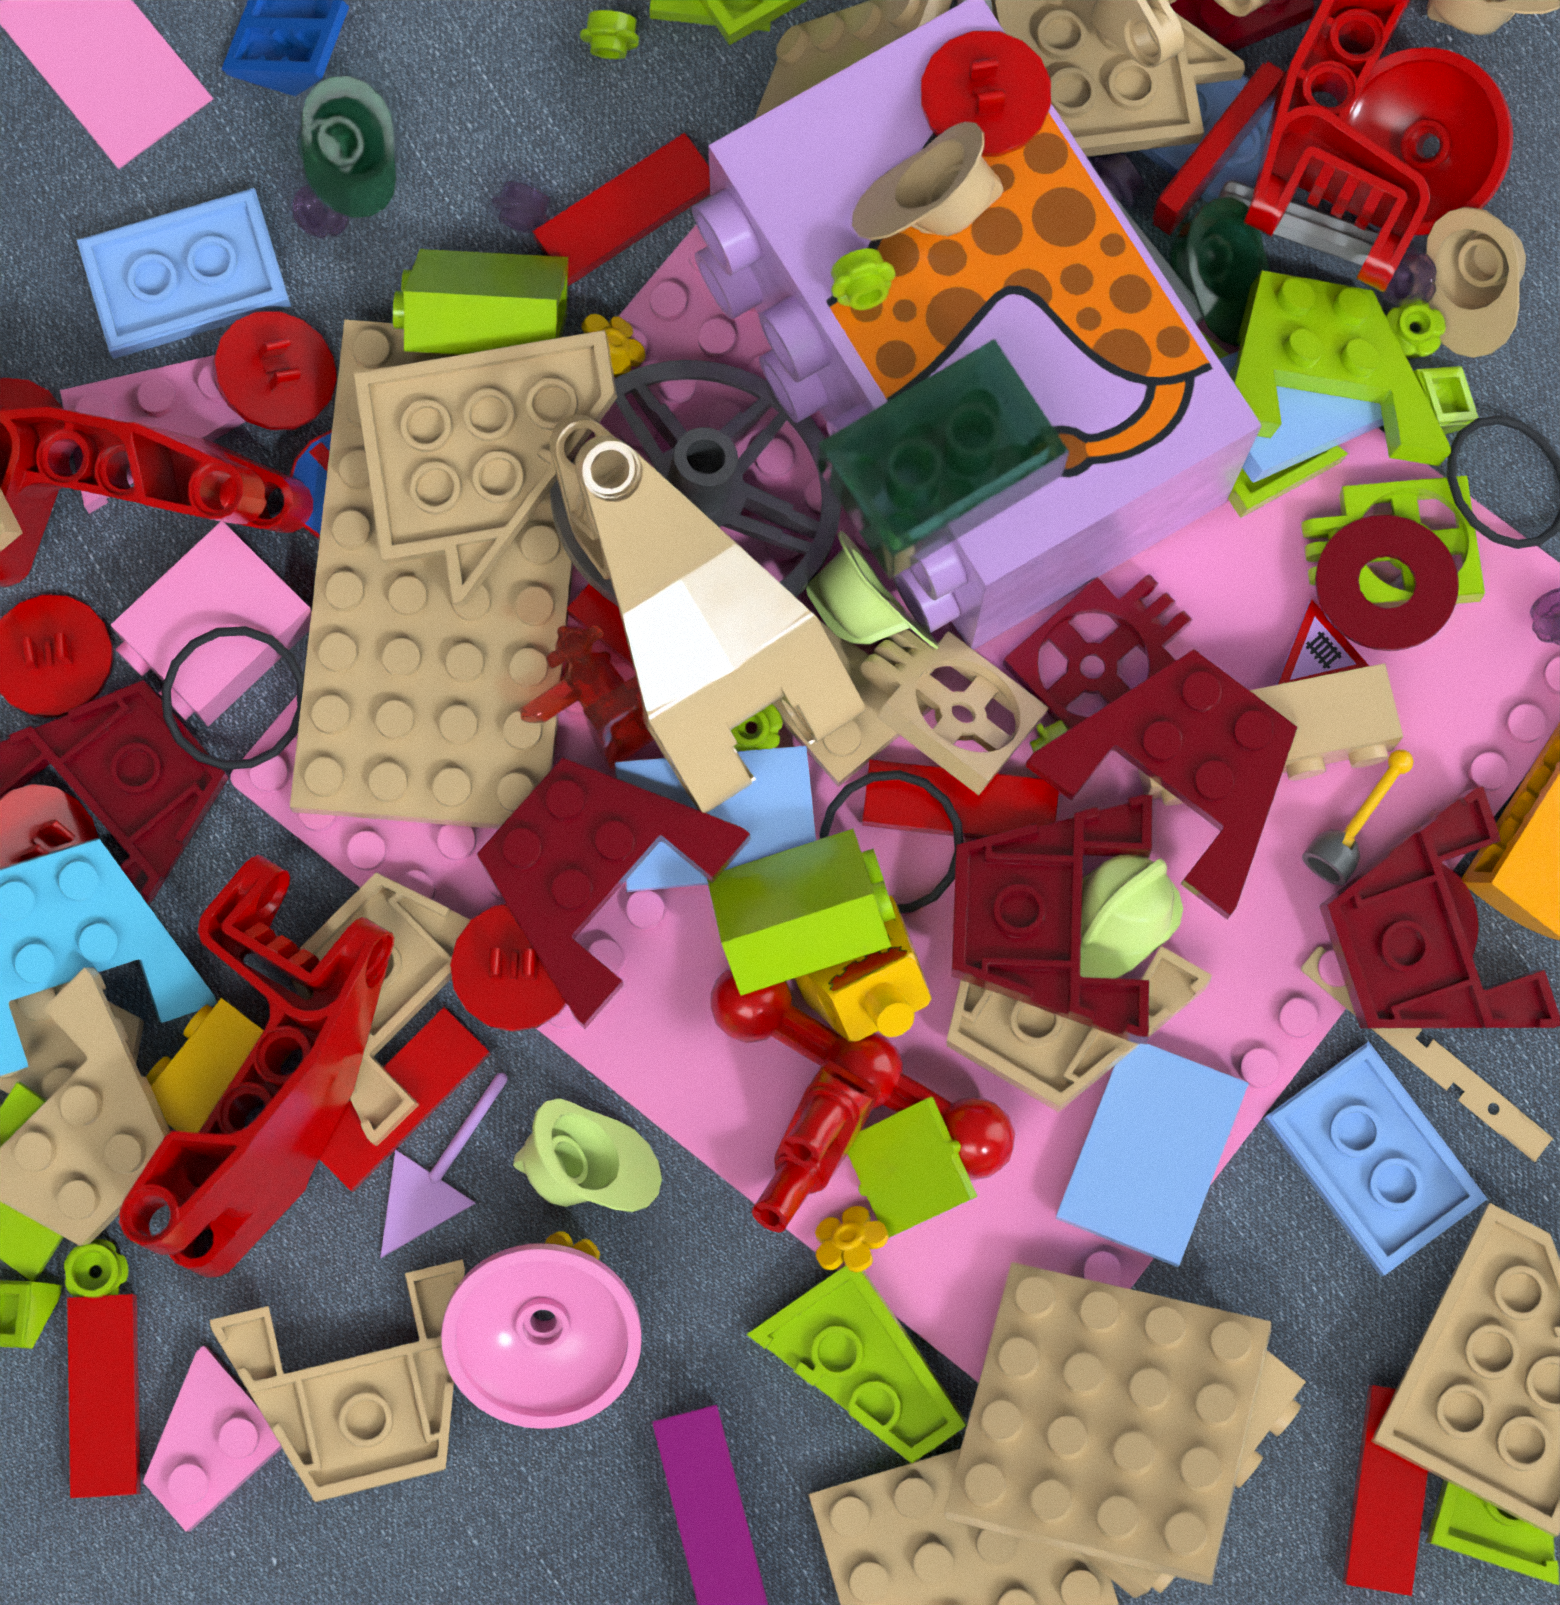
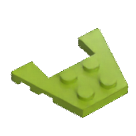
(1336, 345)

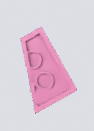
(167, 397)

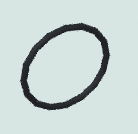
(1457, 495)
(167, 700)
(930, 788)

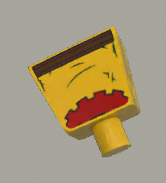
(871, 990)

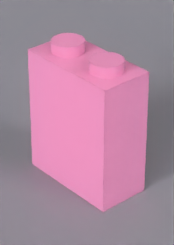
(205, 590)

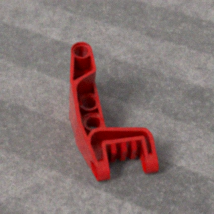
(1324, 154)
(166, 469)
(251, 1175)

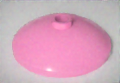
(535, 1368)

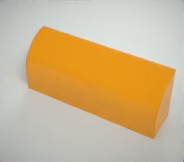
(1524, 868)

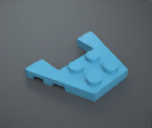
(80, 913)

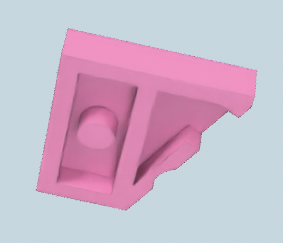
(209, 1443)

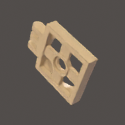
(903, 671)

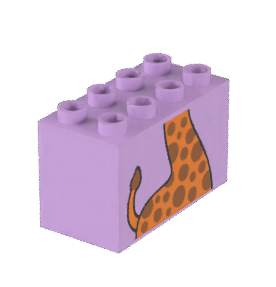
(1041, 271)

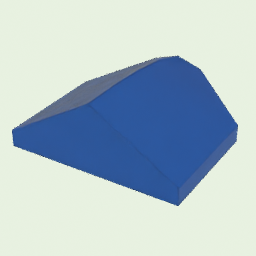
(285, 43)

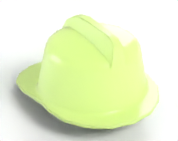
(856, 601)
(1126, 914)
(588, 1158)

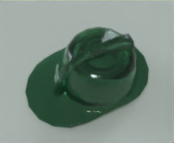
(348, 146)
(1219, 262)

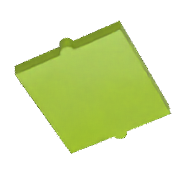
(910, 1167)

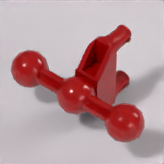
(840, 1097)

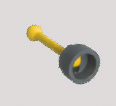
(1335, 852)

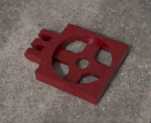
(1137, 627)

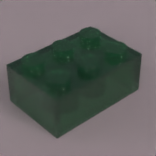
(942, 458)

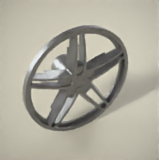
(708, 470)

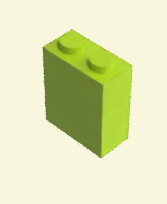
(480, 301)
(801, 911)

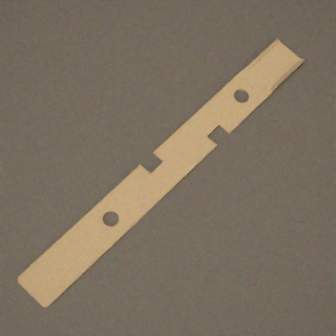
(1445, 1070)

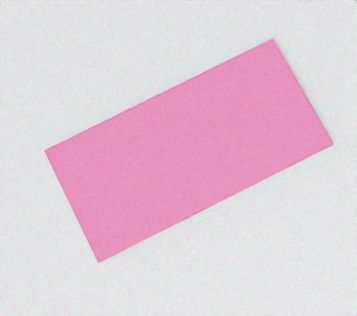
(107, 69)

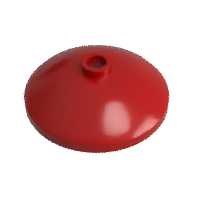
(1443, 96)

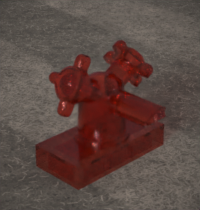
(608, 701)

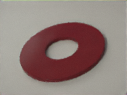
(1376, 626)

